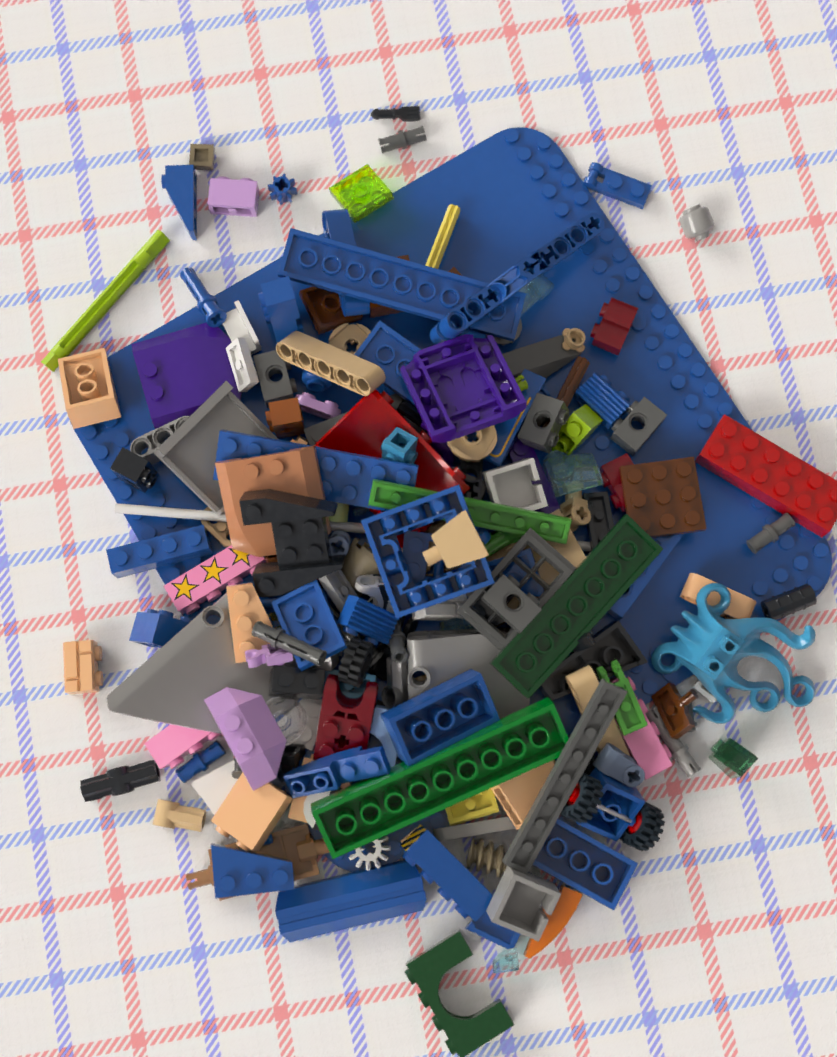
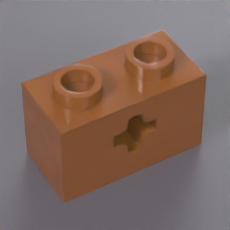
(285, 418)

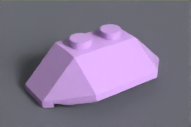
(249, 733)

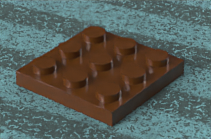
(664, 496)

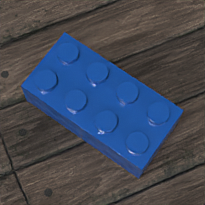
(440, 717)
(585, 864)

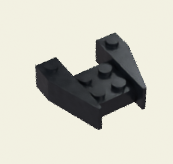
(298, 537)

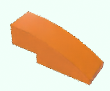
(557, 921)

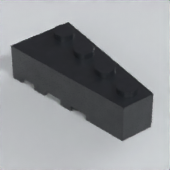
(610, 645)

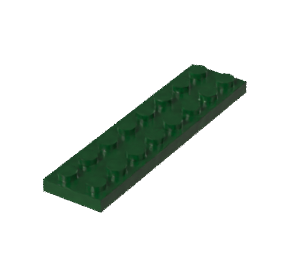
(576, 606)

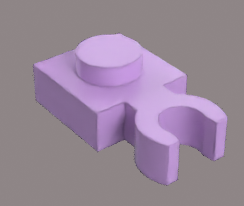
(267, 655)

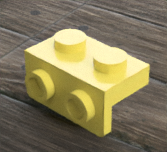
(472, 808)

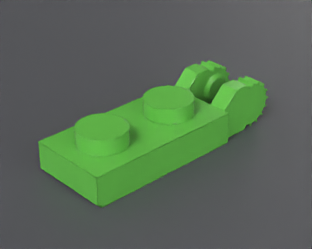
(629, 715)

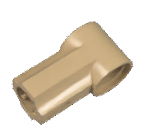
(173, 815)

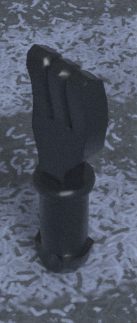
(406, 114)

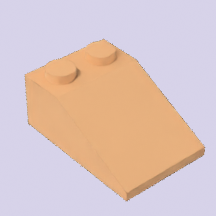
(88, 388)

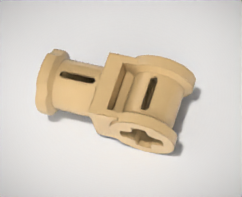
(576, 509)

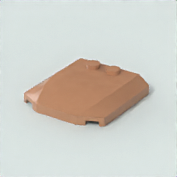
(287, 471)

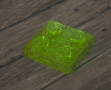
(361, 193)

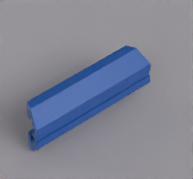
(349, 900)

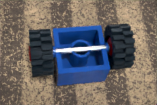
(614, 811)

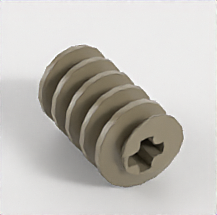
(486, 857)

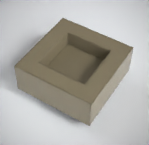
(202, 156)

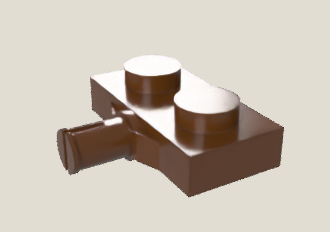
(674, 709)

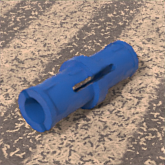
(200, 761)

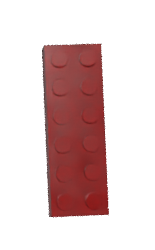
(771, 475)

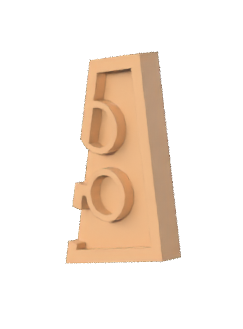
(244, 612)

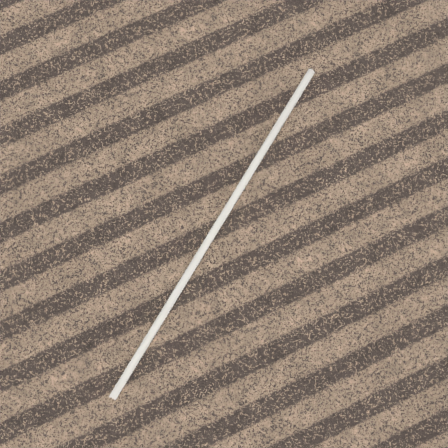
(211, 516)

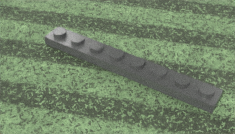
(564, 776)

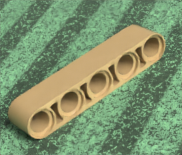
(331, 363)
(582, 686)

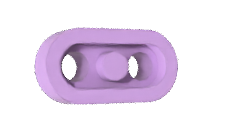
(321, 409)

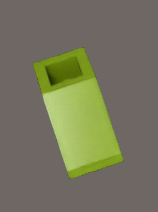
(577, 429)

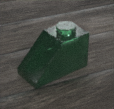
(732, 757)

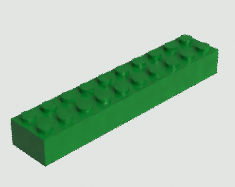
(441, 780)

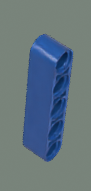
(339, 228)

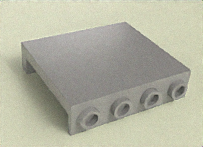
(193, 446)

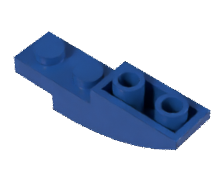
(335, 769)

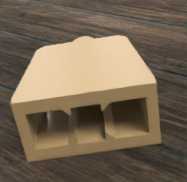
(456, 543)

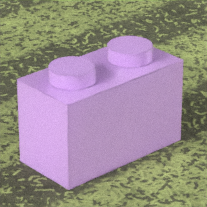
(233, 196)

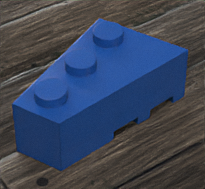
(248, 873)

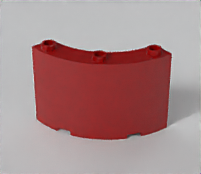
(366, 428)

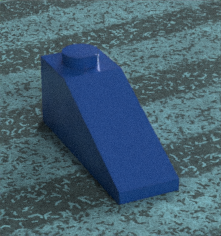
(181, 187)

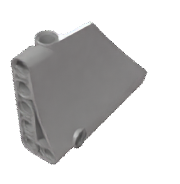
(452, 652)
(187, 671)

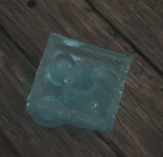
(571, 472)

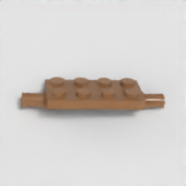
(288, 844)

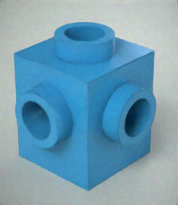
(400, 446)

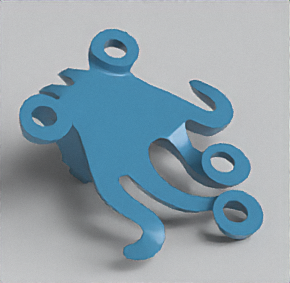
(716, 645)

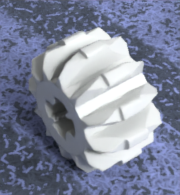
(371, 856)

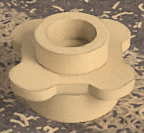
(576, 334)

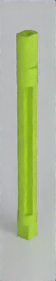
(106, 300)

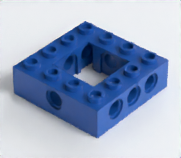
(383, 540)

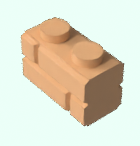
(81, 667)

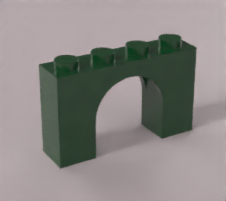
(463, 1032)

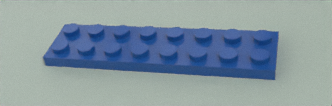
(344, 475)

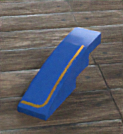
(509, 430)

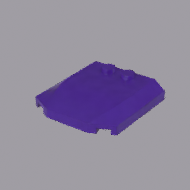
(183, 370)
(462, 387)

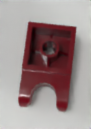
(344, 720)

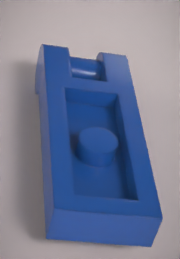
(617, 185)

